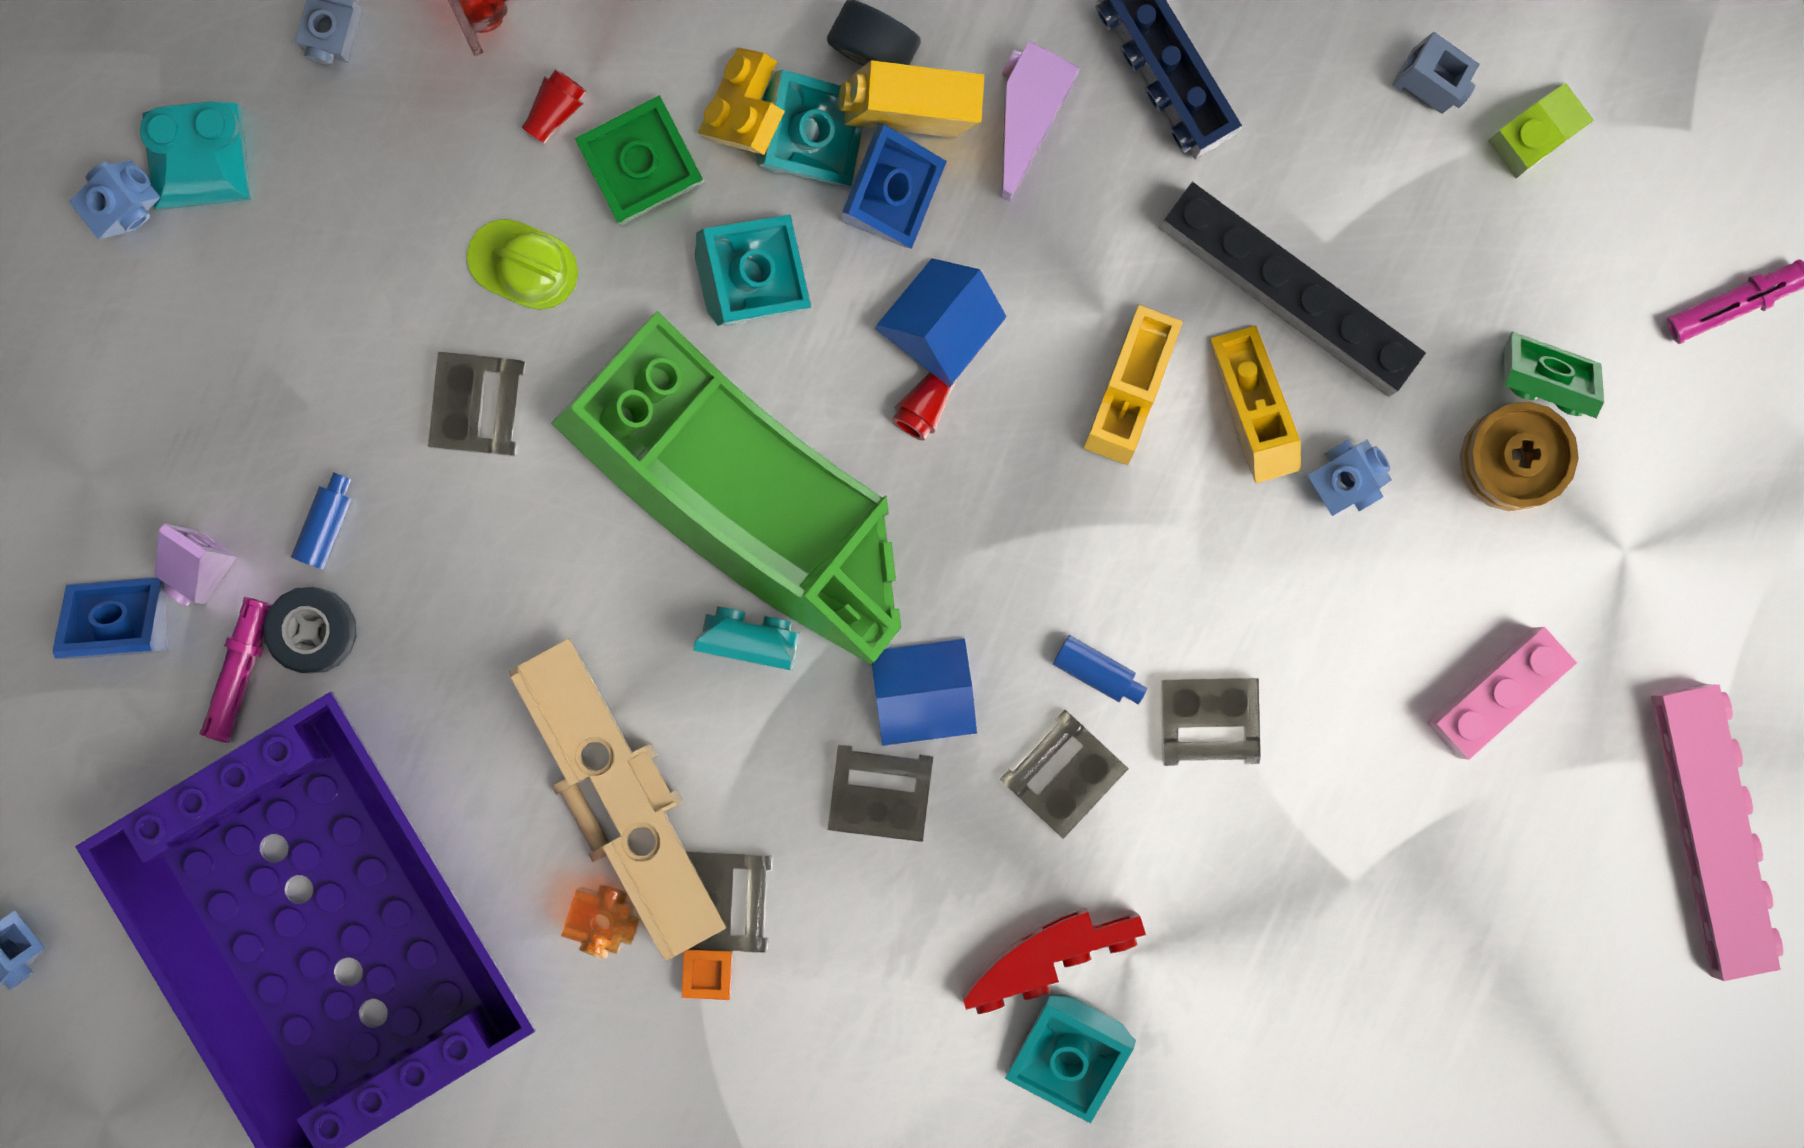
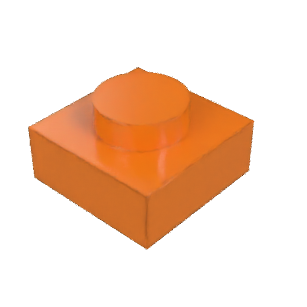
(707, 974)

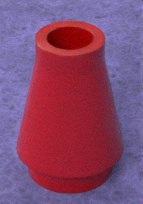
(554, 104)
(922, 407)

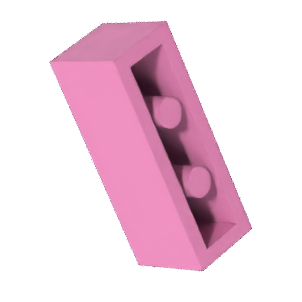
(1501, 692)

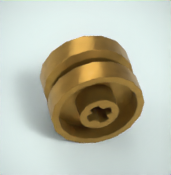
(1547, 453)

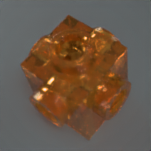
(583, 925)

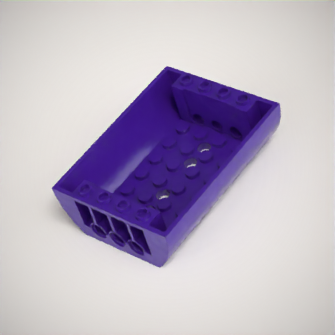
(260, 970)

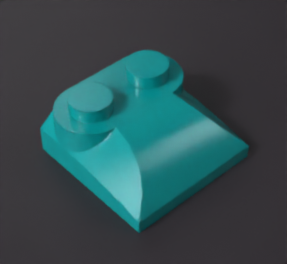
(811, 132)
(196, 154)
(751, 270)
(732, 637)
(1072, 1056)

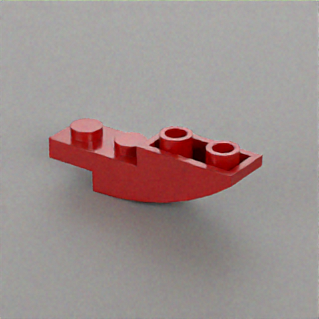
(1029, 962)

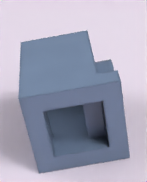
(338, 40)
(1438, 73)

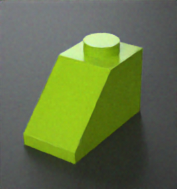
(1540, 130)

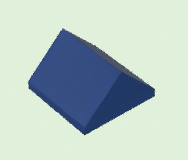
(893, 187)
(943, 318)
(112, 619)
(924, 692)

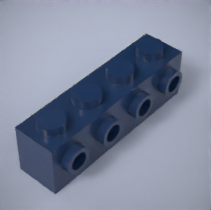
(1174, 72)

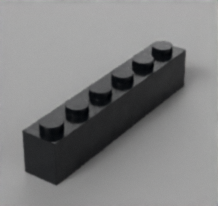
(1292, 290)

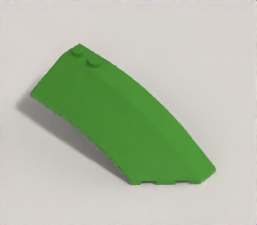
(739, 488)

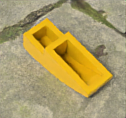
(1133, 385)

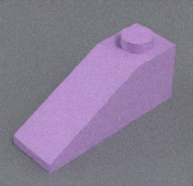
(1031, 102)
(190, 564)

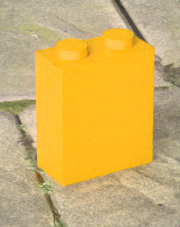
(912, 99)

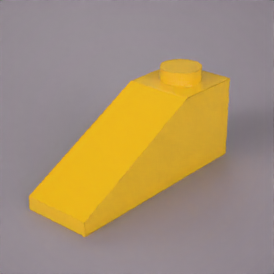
(1257, 405)

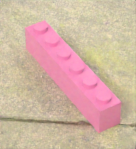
(1717, 832)

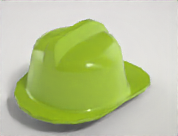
(522, 264)

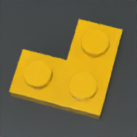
(736, 112)

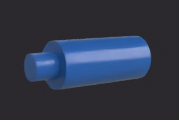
(323, 523)
(1098, 671)

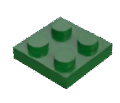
(639, 160)
(1553, 375)

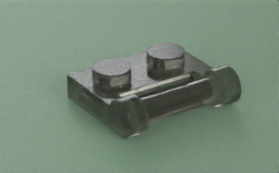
(460, 399)
(1210, 704)
(1076, 785)
(877, 809)
(717, 875)

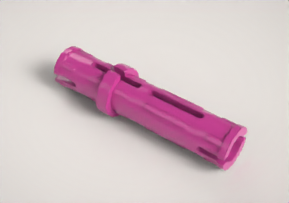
(1688, 323)
(236, 670)

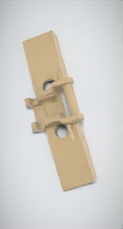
(661, 883)

